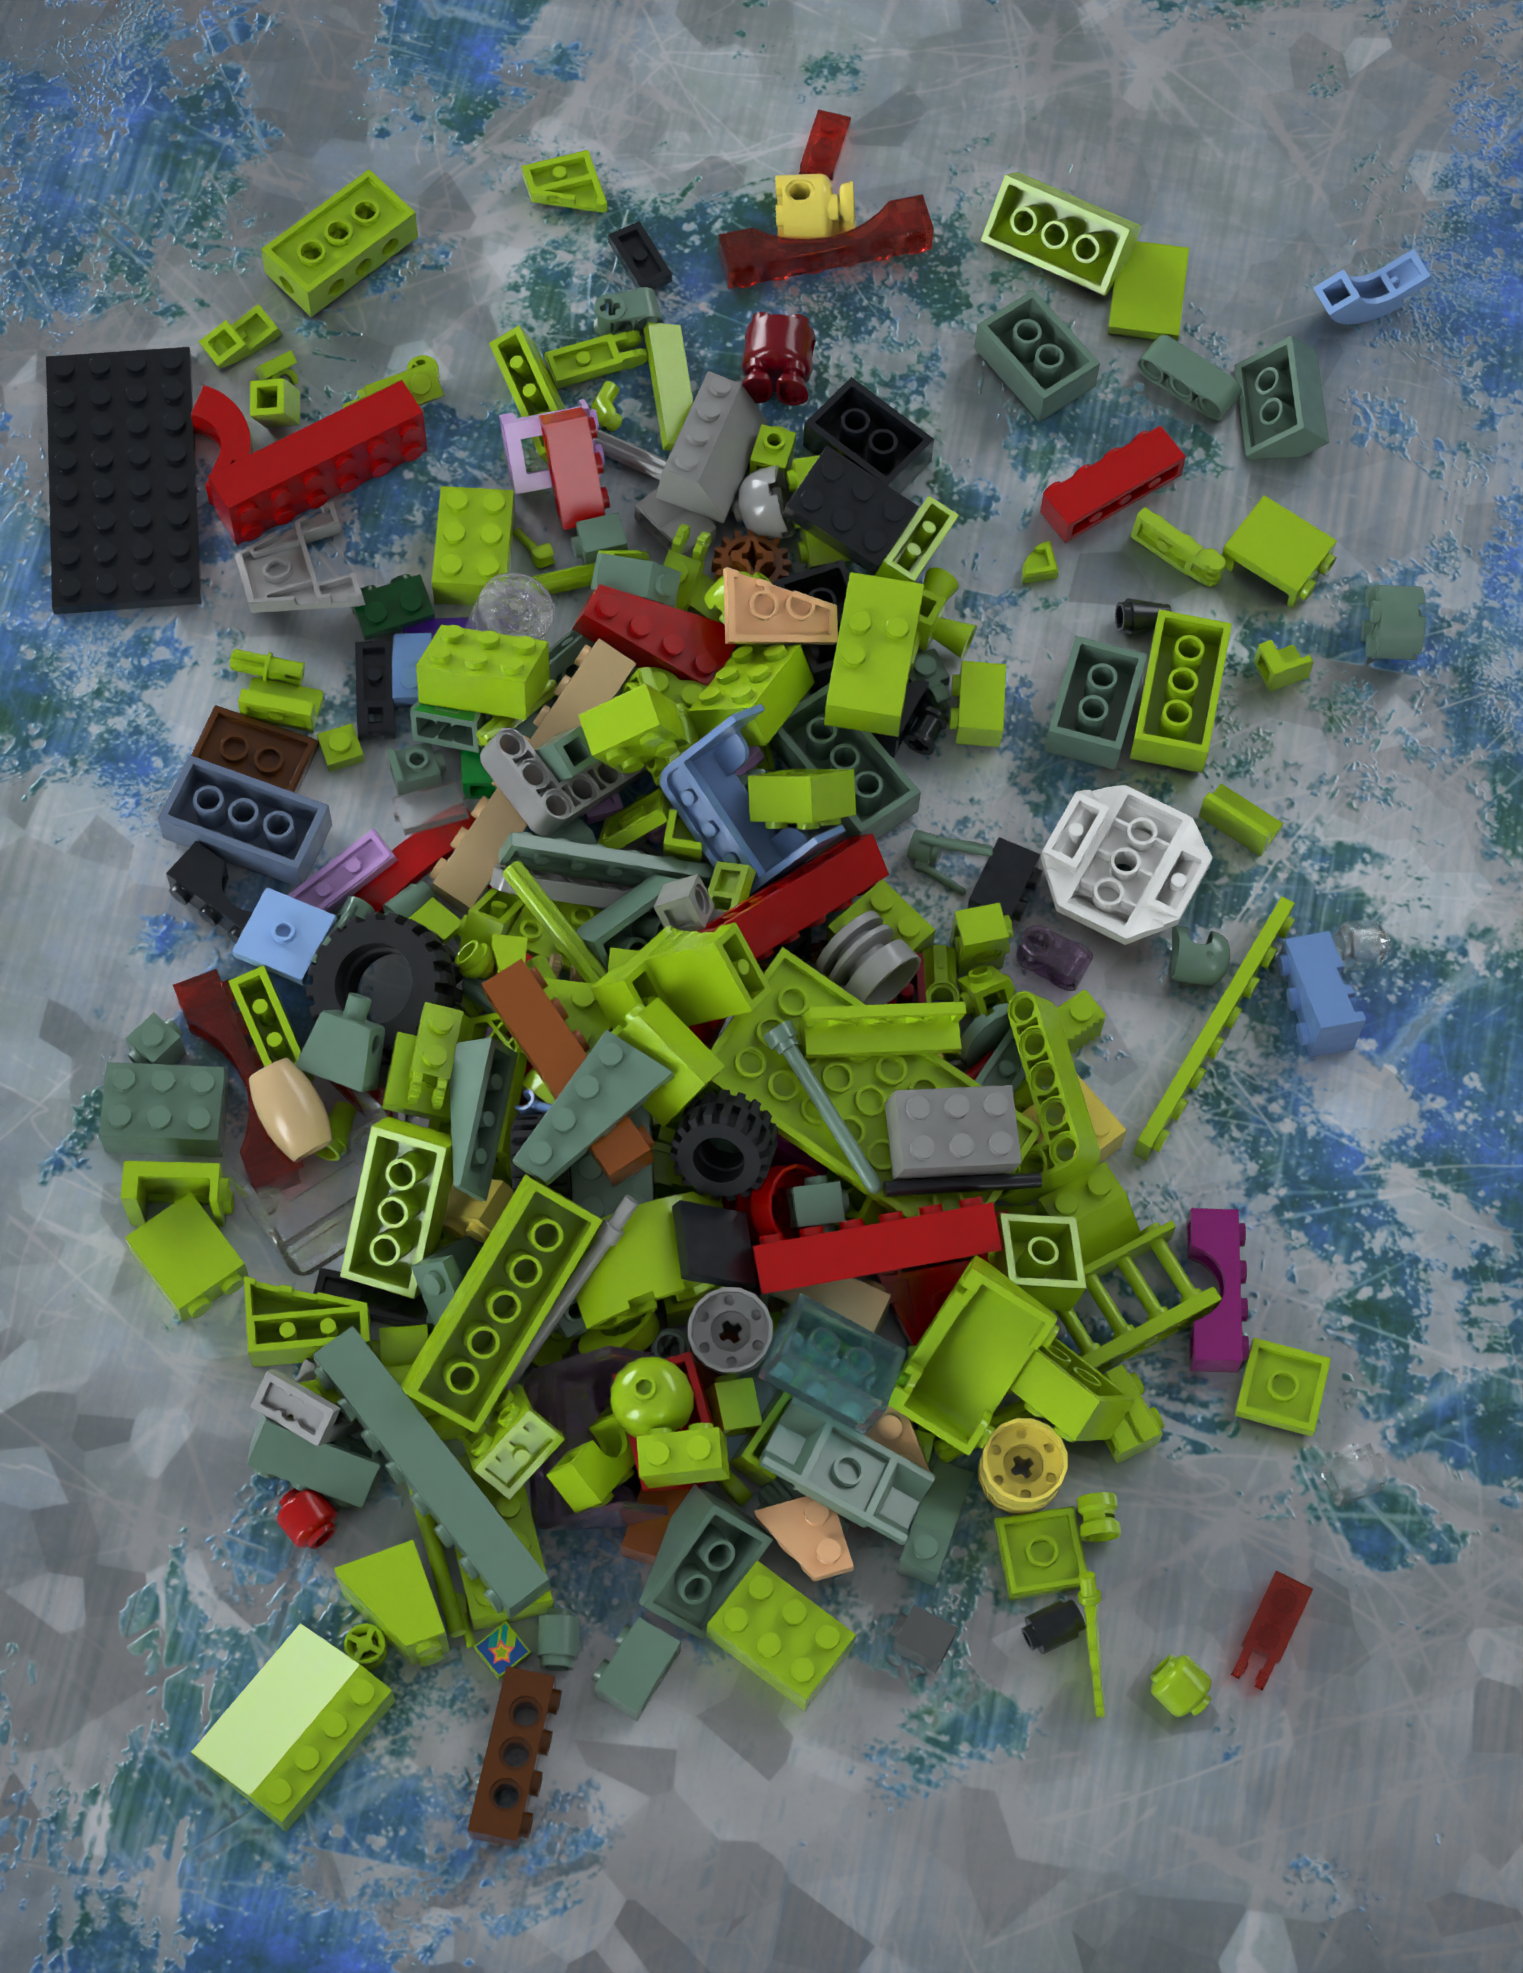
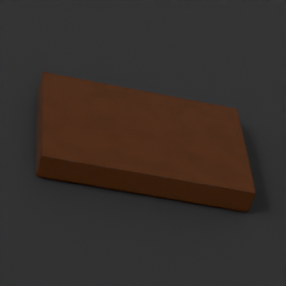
(256, 748)

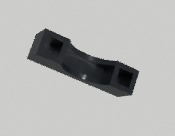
(202, 880)

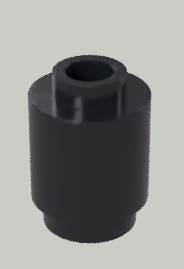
(1053, 1626)

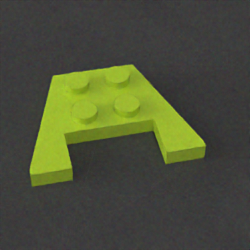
(574, 996)

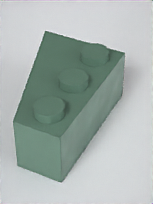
(337, 1469)

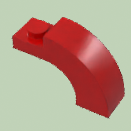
(223, 423)

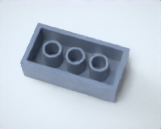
(245, 821)

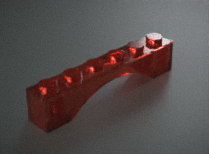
(759, 257)
(209, 1015)

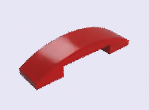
(415, 860)

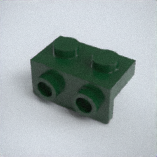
(393, 606)

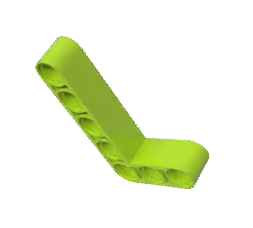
(1050, 1100)

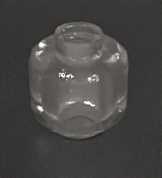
(1362, 944)

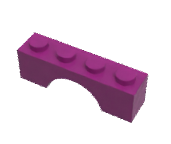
(1215, 1243)

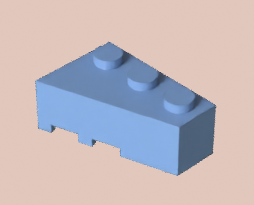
(1319, 994)

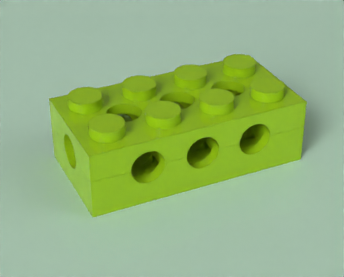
(339, 242)

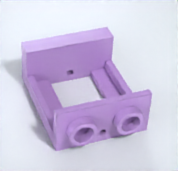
(513, 431)

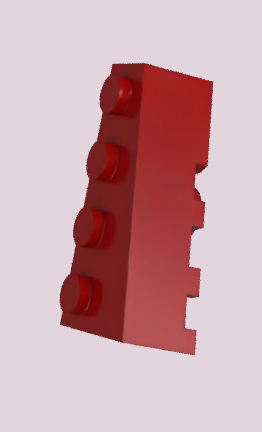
(655, 634)

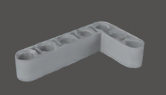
(536, 791)

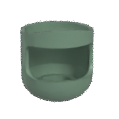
(1198, 962)

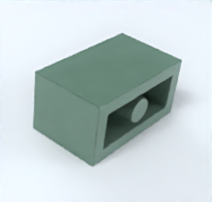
(636, 1667)

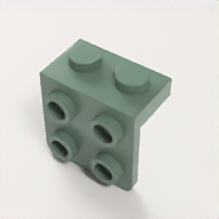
(443, 1273)

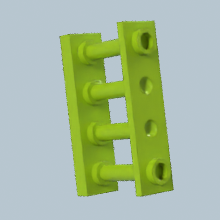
(1160, 1321)

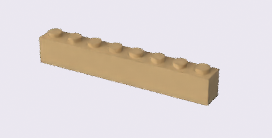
(471, 865)

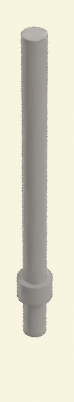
(607, 1235)

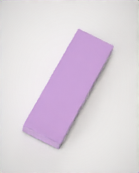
(346, 873)

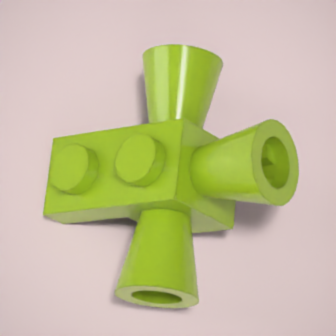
(952, 634)

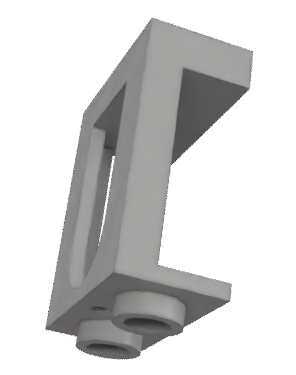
(313, 1415)

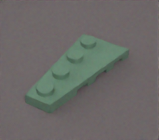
(595, 1099)

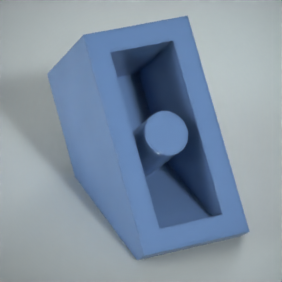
(406, 654)

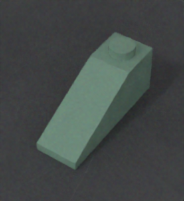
(935, 1524)

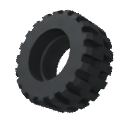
(367, 940)

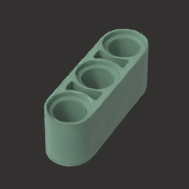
(1189, 377)

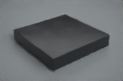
(714, 1245)

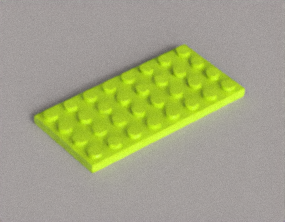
(853, 1084)

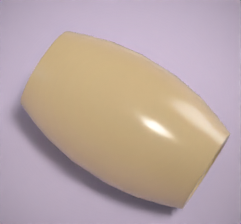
(290, 1109)

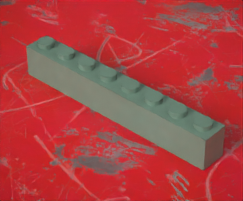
(431, 1472)

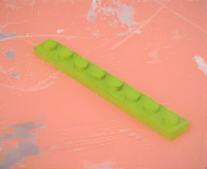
(1209, 1041)

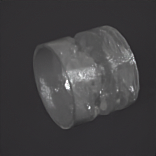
(513, 607)

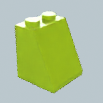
(397, 1599)

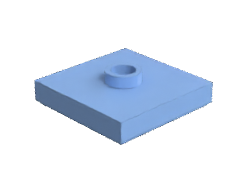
(283, 935)

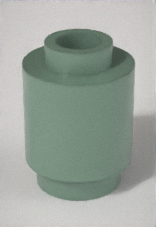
(409, 899)
(558, 1639)

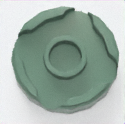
(984, 1035)

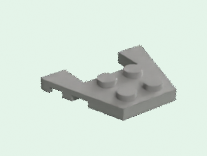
(280, 572)

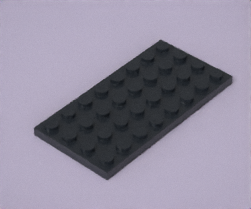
(122, 481)

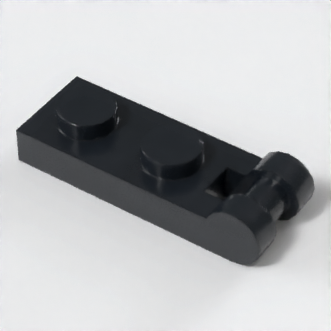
(374, 689)

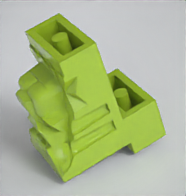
(691, 972)

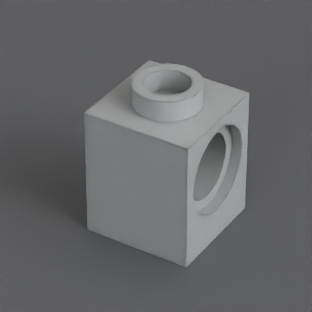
(684, 904)

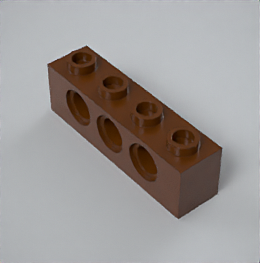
(518, 1691)

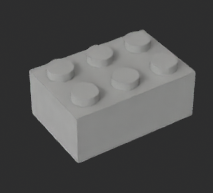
(952, 1132)

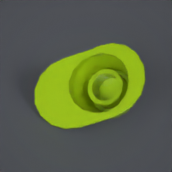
(633, 1334)

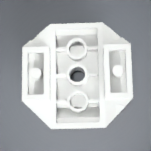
(1128, 829)

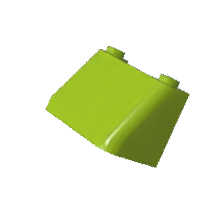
(971, 1356)

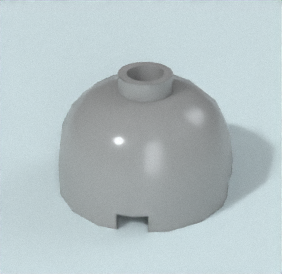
(763, 502)

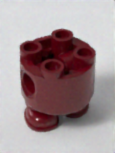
(778, 358)

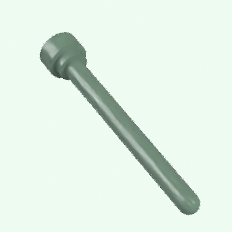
(785, 1042)

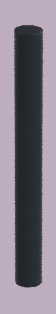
(962, 1184)

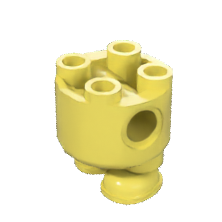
(810, 209)

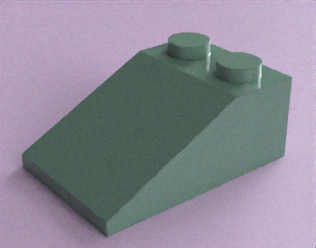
(702, 1560)

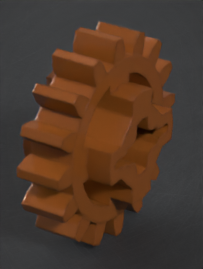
(762, 553)

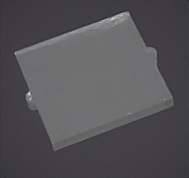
(430, 808)

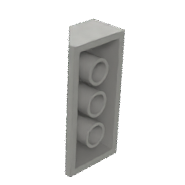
(712, 449)

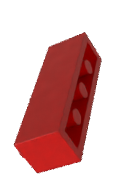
(1112, 483)

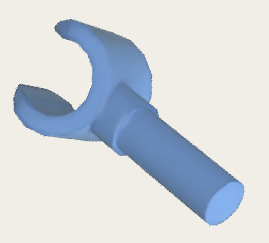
(534, 1106)

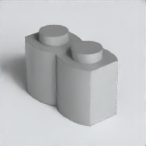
(663, 519)

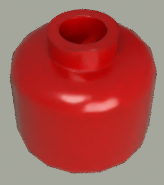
(307, 1518)

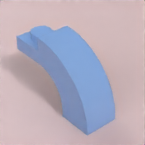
(1375, 294)

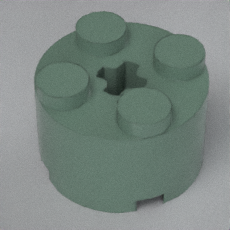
(1394, 622)

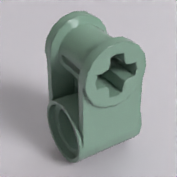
(626, 311)

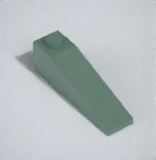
(477, 1108)

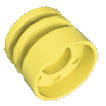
(1029, 1445)

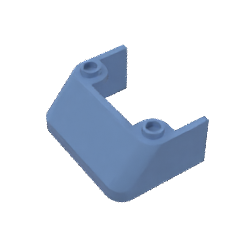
(716, 806)

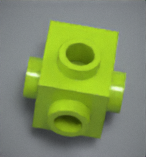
(984, 989)

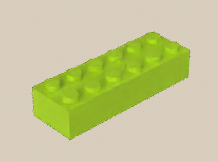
(500, 1304)

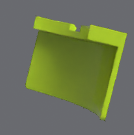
(640, 1267)

